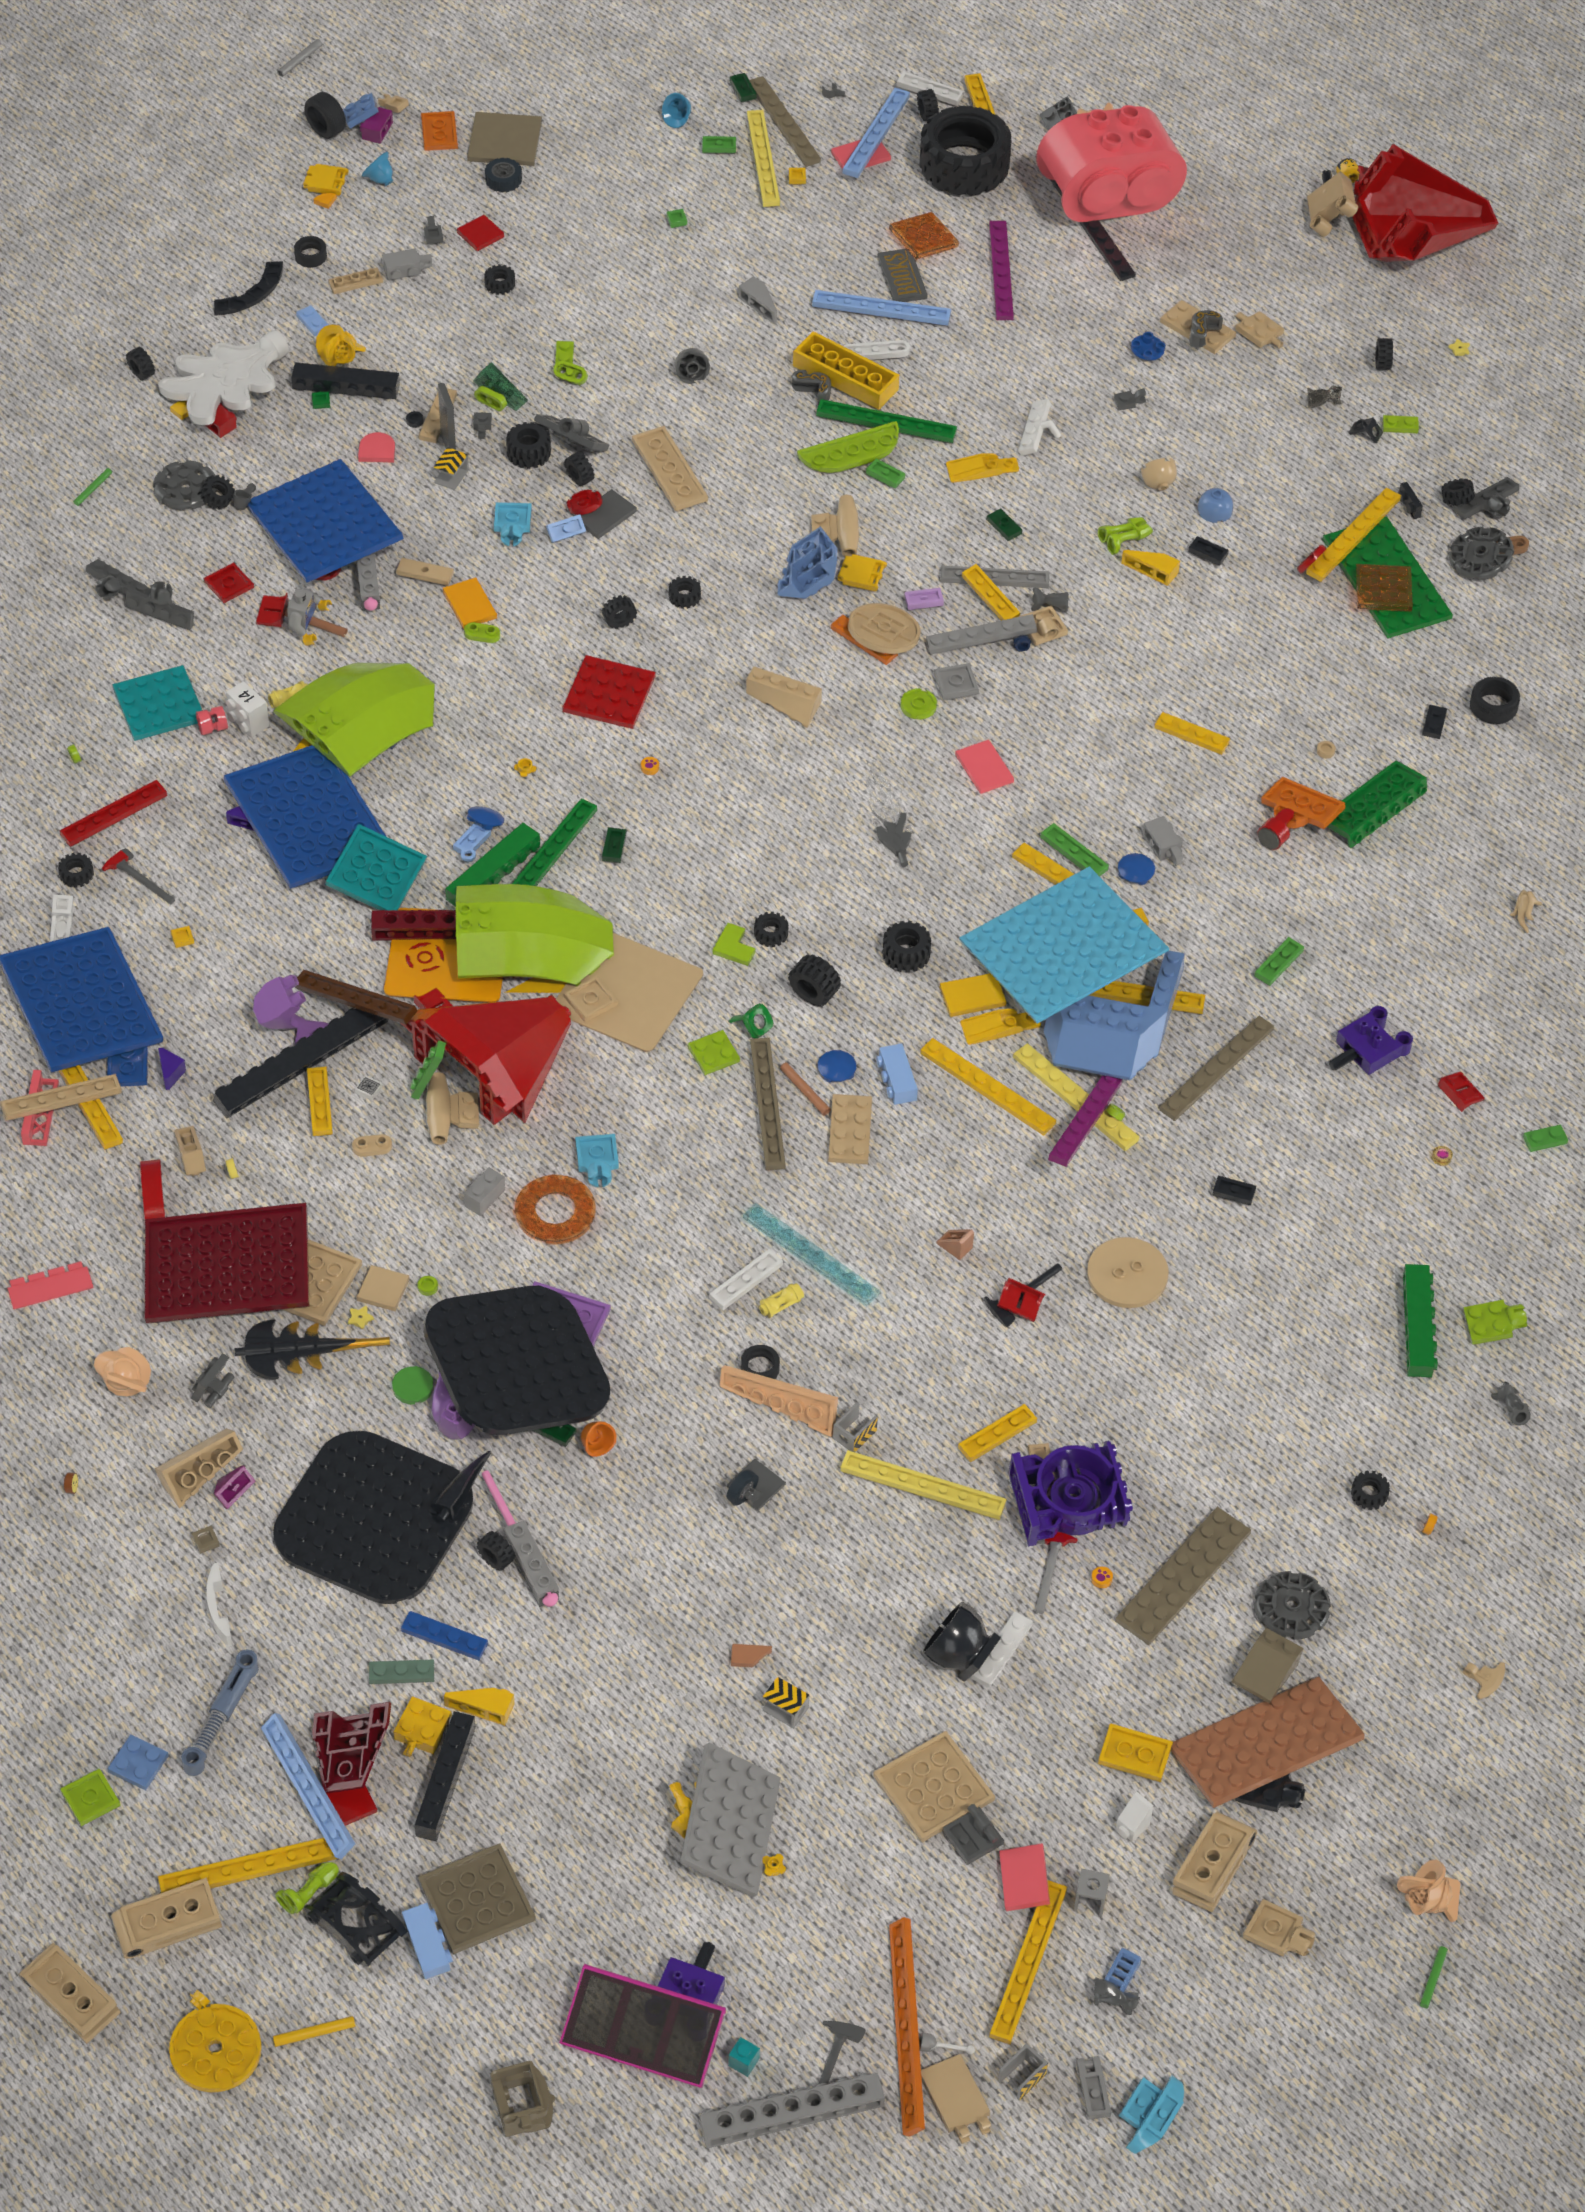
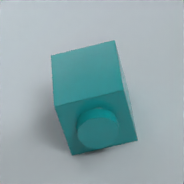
(744, 2057)

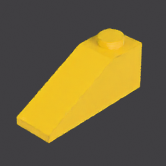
(1154, 565)
(484, 1703)

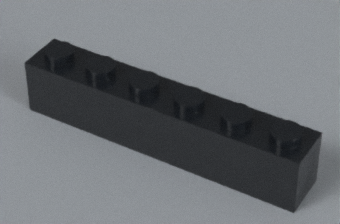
(345, 380)
(445, 1776)

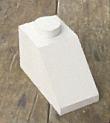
(1134, 1817)

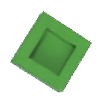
(676, 218)

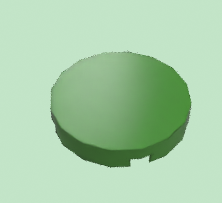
(412, 1385)

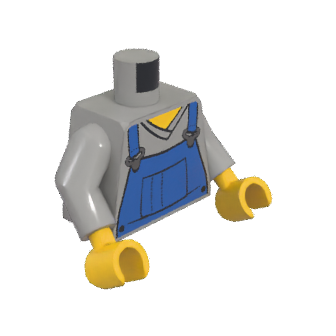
(301, 611)

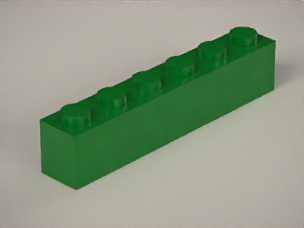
(498, 860)
(1418, 1321)

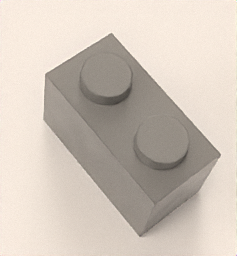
(484, 1191)

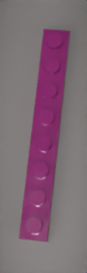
(1001, 270)
(1084, 1120)

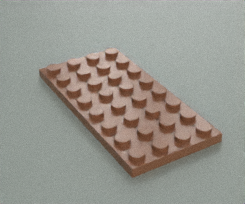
(1266, 1742)

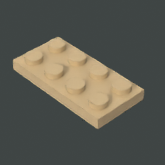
(1180, 318)
(850, 1129)

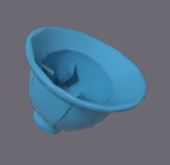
(676, 110)
(380, 170)

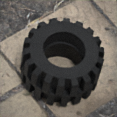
(528, 445)
(906, 958)
(814, 980)

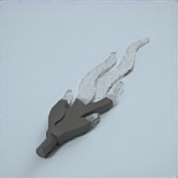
(894, 821)

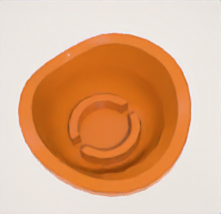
(598, 1438)

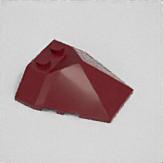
(349, 1746)

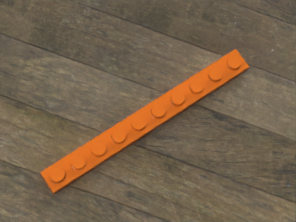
(906, 2027)

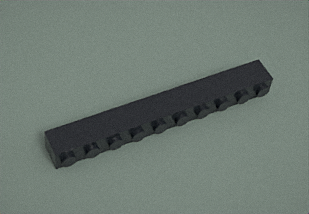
(295, 1060)

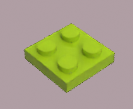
(713, 1052)
(90, 1797)

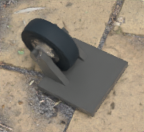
(754, 1485)

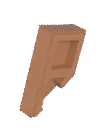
(748, 1655)

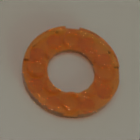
(555, 1233)

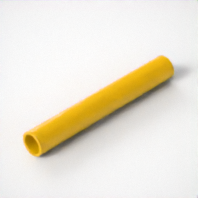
(314, 2031)

